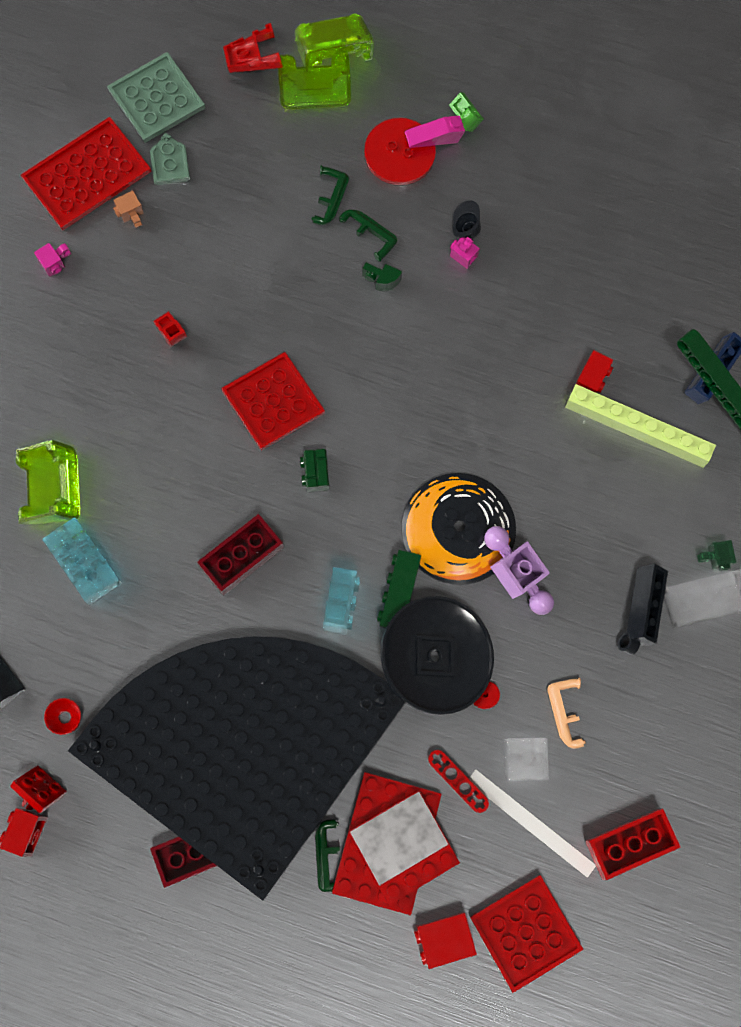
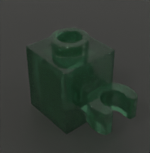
(720, 554)

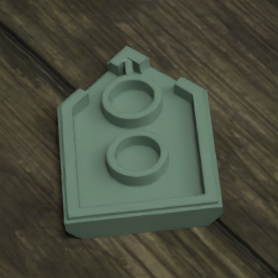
(169, 161)

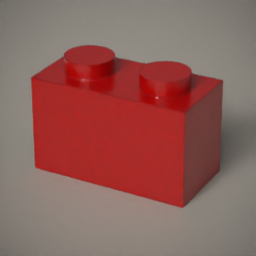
(594, 372)

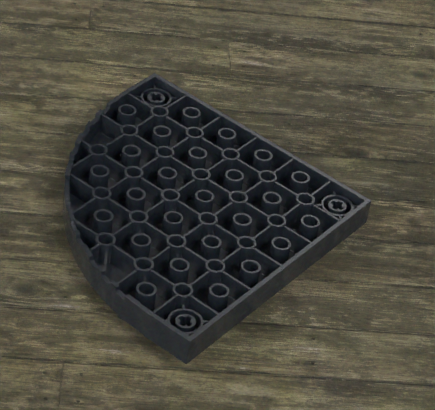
(241, 746)

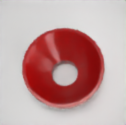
(53, 713)

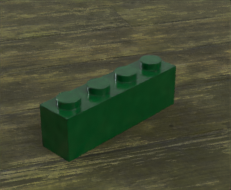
(401, 585)

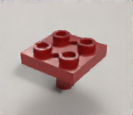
(38, 789)

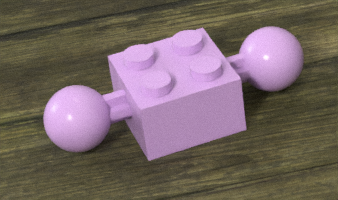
(519, 570)

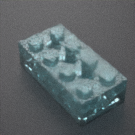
(69, 559)

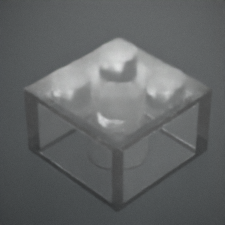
(526, 759)

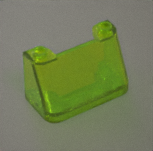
(333, 39)
(319, 88)
(50, 483)

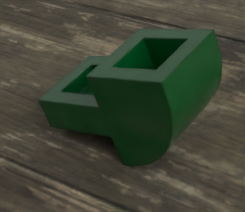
(385, 279)

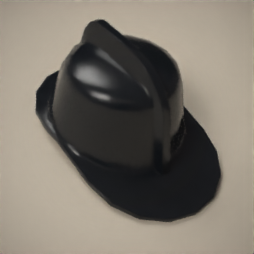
(467, 220)

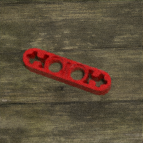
(461, 778)

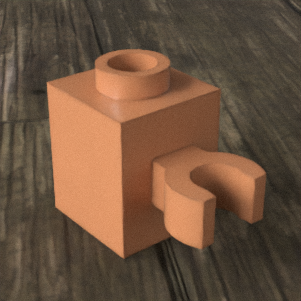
(128, 208)

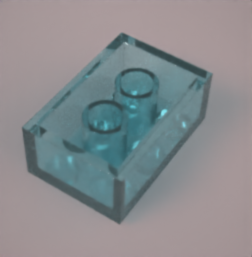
(341, 601)

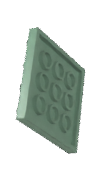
(156, 97)

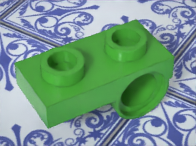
(465, 109)

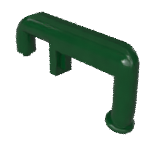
(336, 198)
(374, 228)
(322, 852)

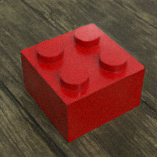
(23, 832)

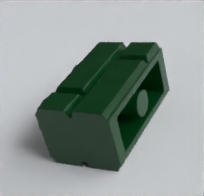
(316, 470)

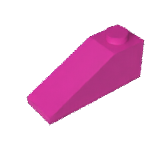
(437, 132)

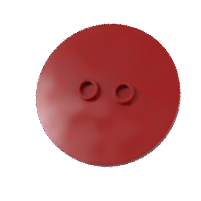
(392, 158)

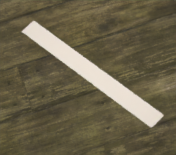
(532, 824)

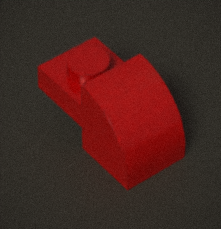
(170, 329)

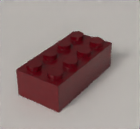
(240, 554)

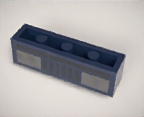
(728, 352)

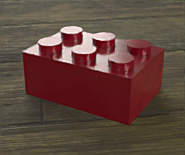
(178, 861)

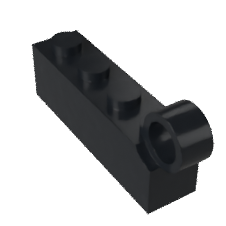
(645, 609)

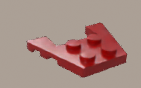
(245, 54)

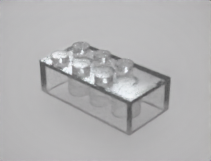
(704, 599)

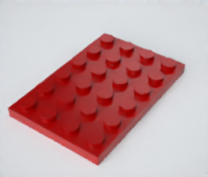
(86, 173)
(353, 876)

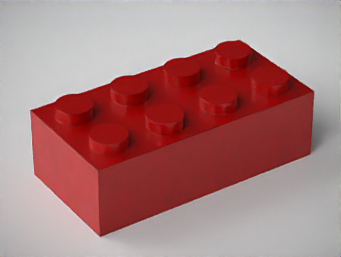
(632, 844)

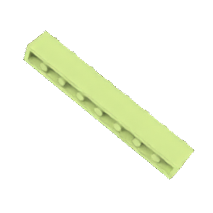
(640, 426)

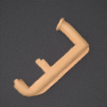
(559, 711)

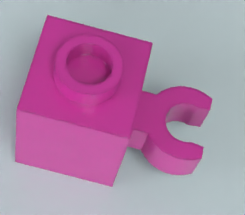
(464, 251)
(51, 259)

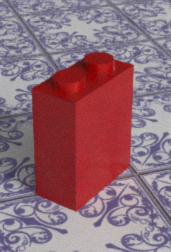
(445, 940)

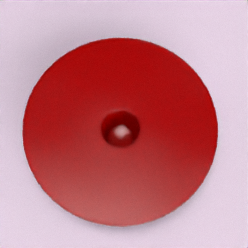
(489, 697)

